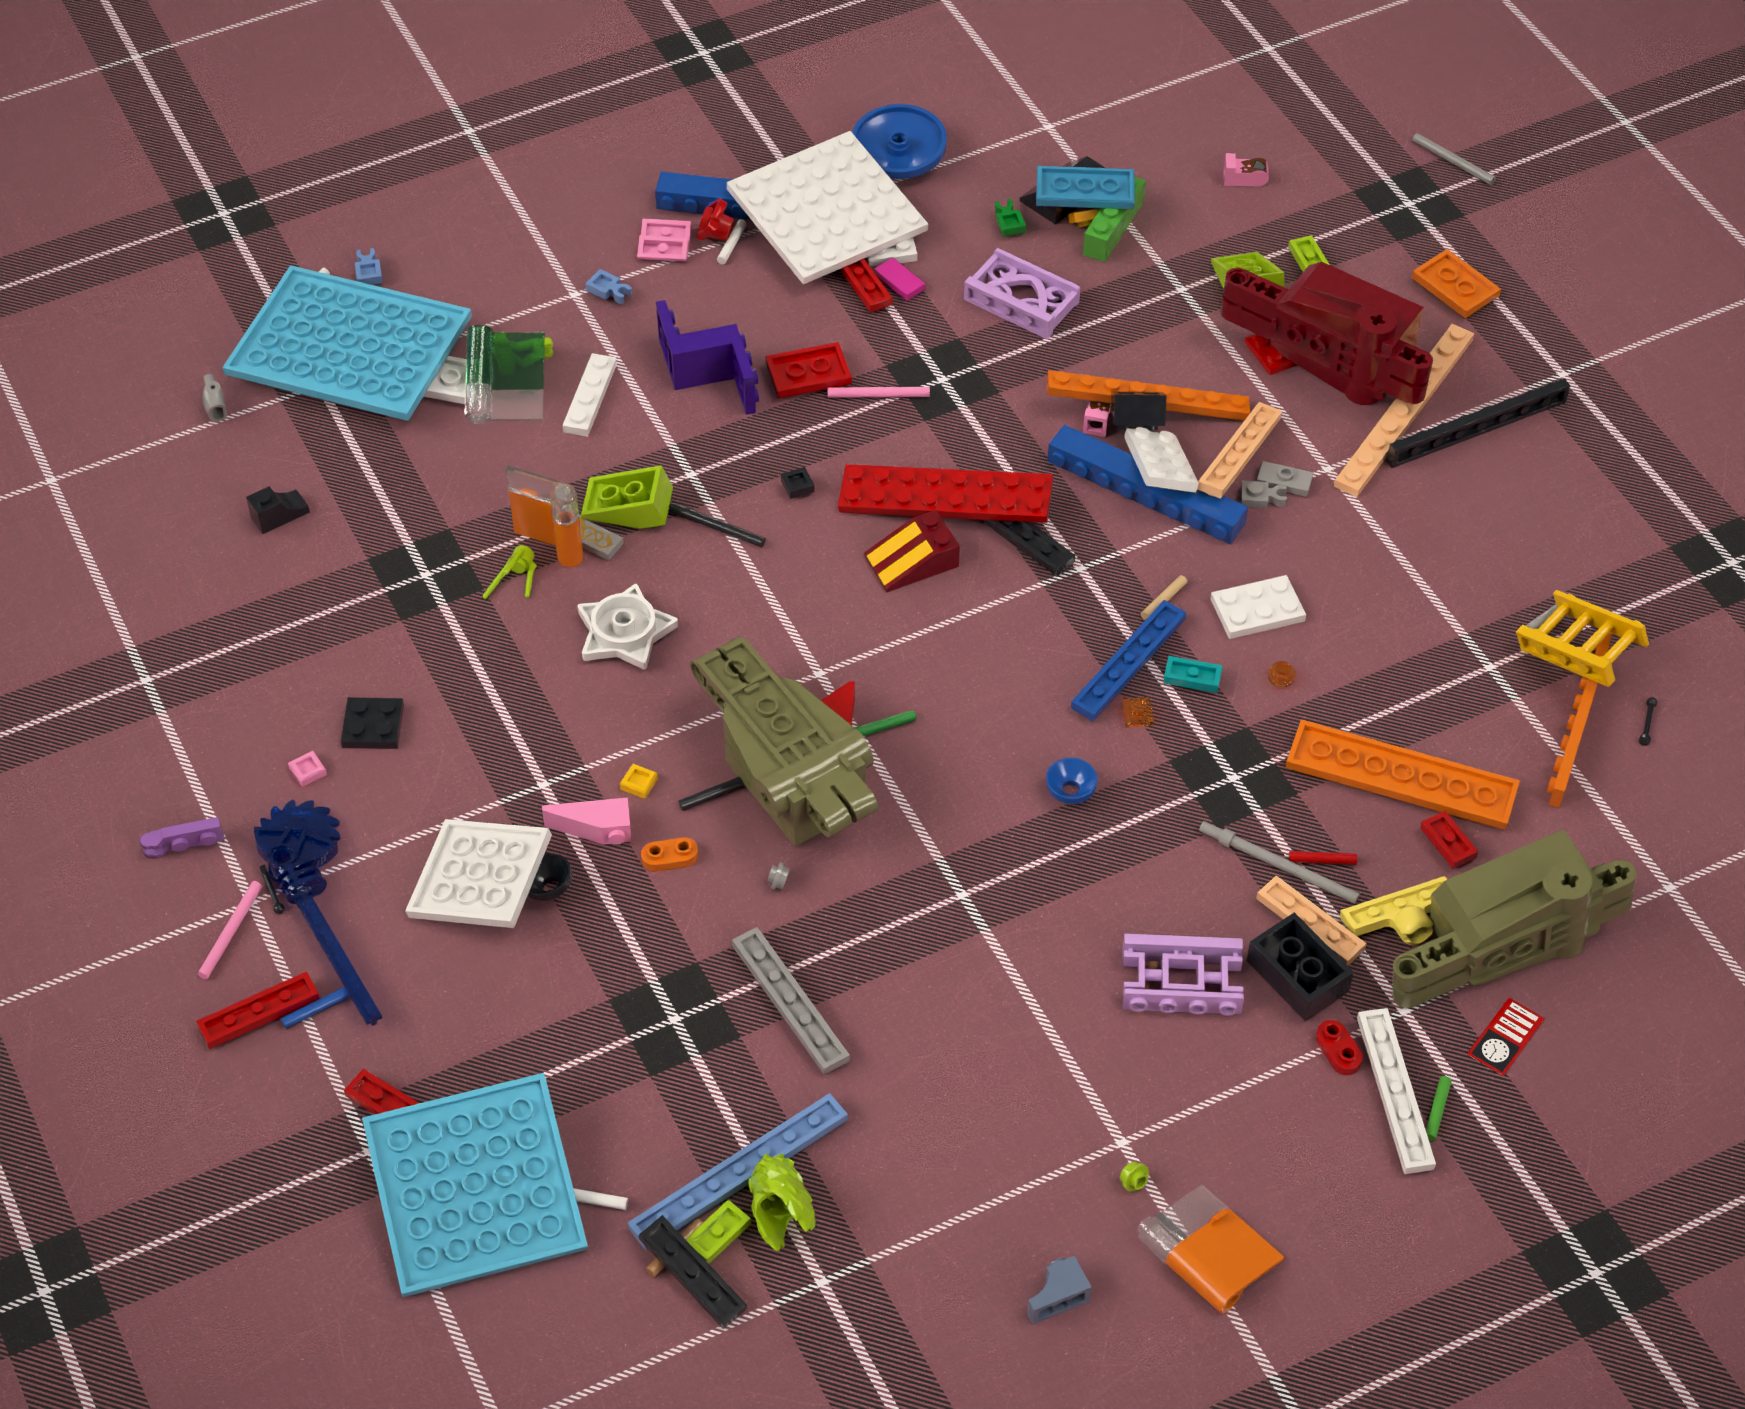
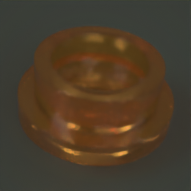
(1285, 670)

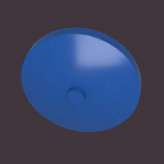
(902, 139)

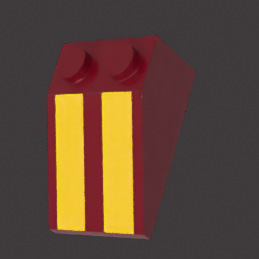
(914, 552)

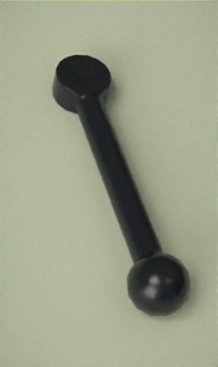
(1645, 738)
(278, 907)

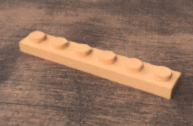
(1239, 450)

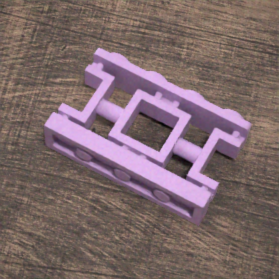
(1182, 953)

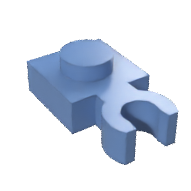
(368, 268)
(606, 285)

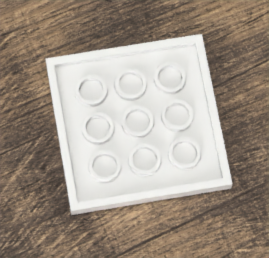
(479, 873)

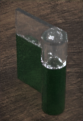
(504, 375)

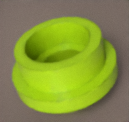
(1134, 1176)

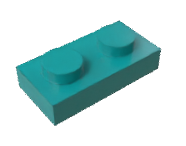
(1192, 674)

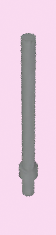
(1228, 838)

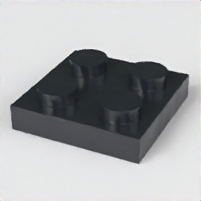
(372, 723)

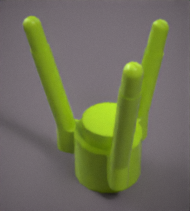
(519, 562)

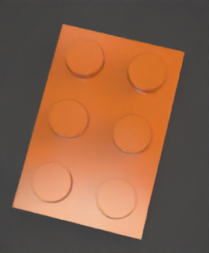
(1456, 283)

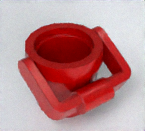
(715, 223)

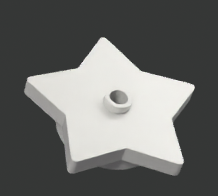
(624, 627)

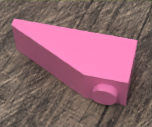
(592, 820)

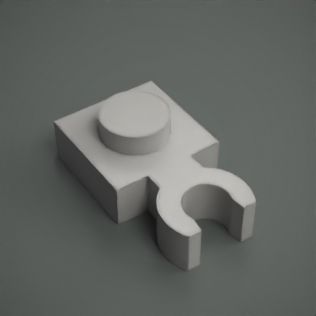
(1258, 495)

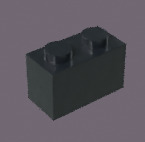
(1138, 409)

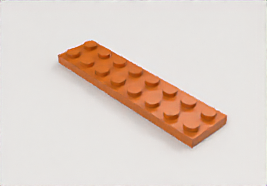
(1403, 774)

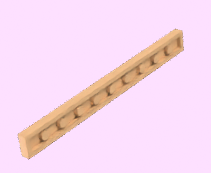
(1401, 415)

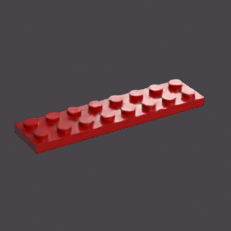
(950, 491)

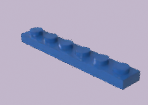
(1128, 660)

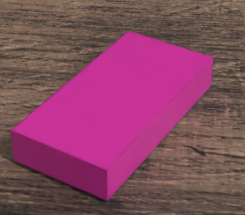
(899, 279)

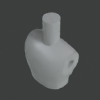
(213, 399)

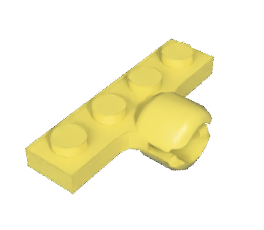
(1399, 910)

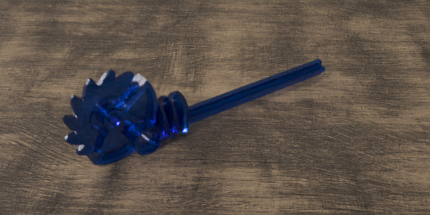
(294, 847)

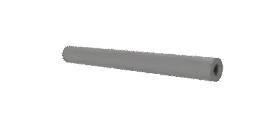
(1454, 159)

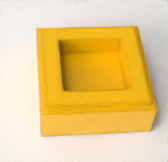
(638, 781)

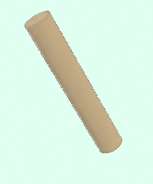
(1166, 595)

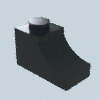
(275, 509)

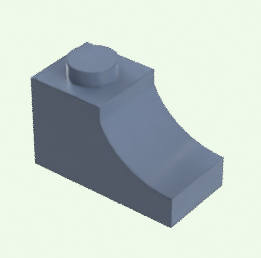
(1064, 1290)

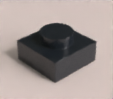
(797, 482)

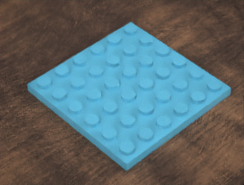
(474, 1184)

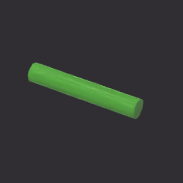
(1438, 1108)

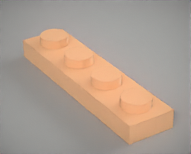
(1286, 900)

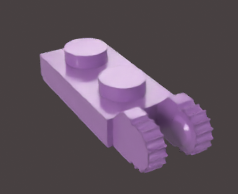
(181, 837)

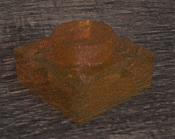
(1137, 712)

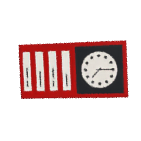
(1505, 1036)

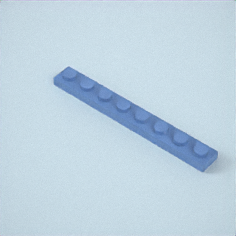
(736, 1170)

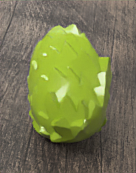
(778, 1198)

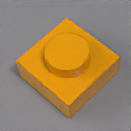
(1083, 218)

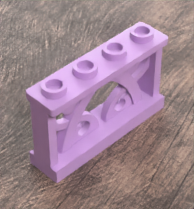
(1027, 312)

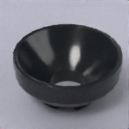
(552, 868)

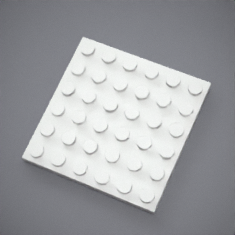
(827, 207)

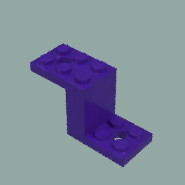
(707, 357)

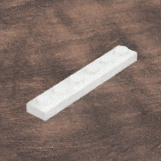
(1396, 1091)

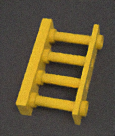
(1580, 659)

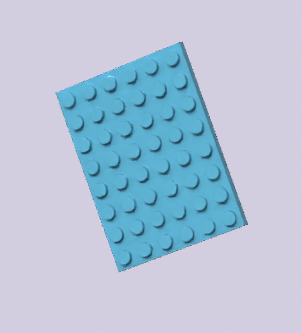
(348, 342)

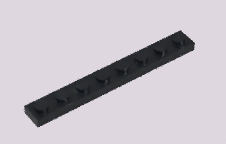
(1477, 423)

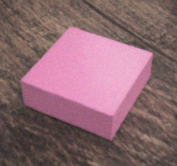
(307, 769)

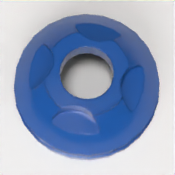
(1071, 772)

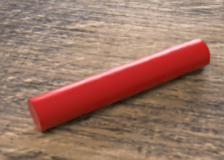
(1322, 857)

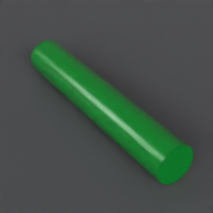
(887, 723)

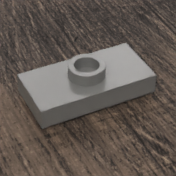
(1295, 480)

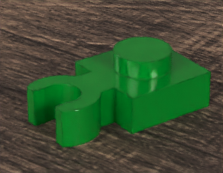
(1008, 220)

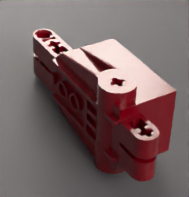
(1336, 330)

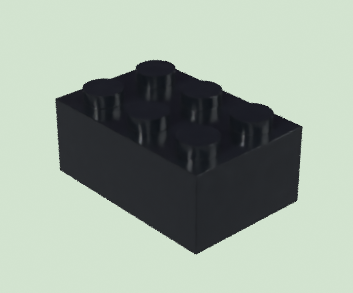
(1299, 966)

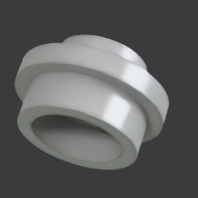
(778, 876)

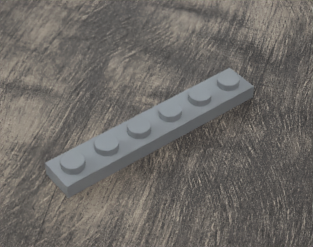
(791, 1001)

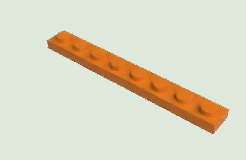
(1178, 399)
(1576, 725)

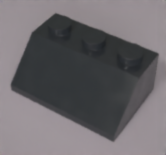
(1056, 213)

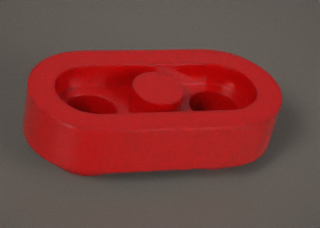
(1337, 1045)

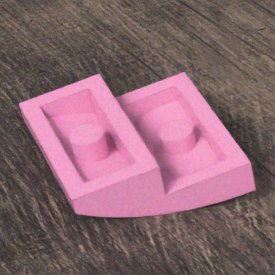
(664, 240)

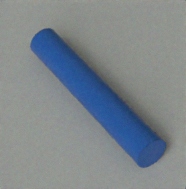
(314, 1008)

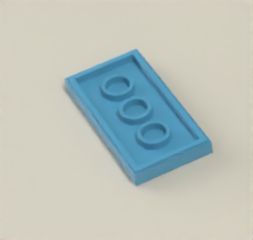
(1085, 187)

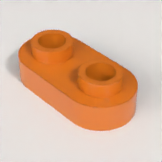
(669, 854)

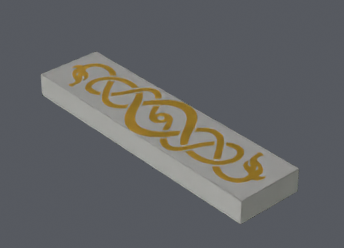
(599, 540)

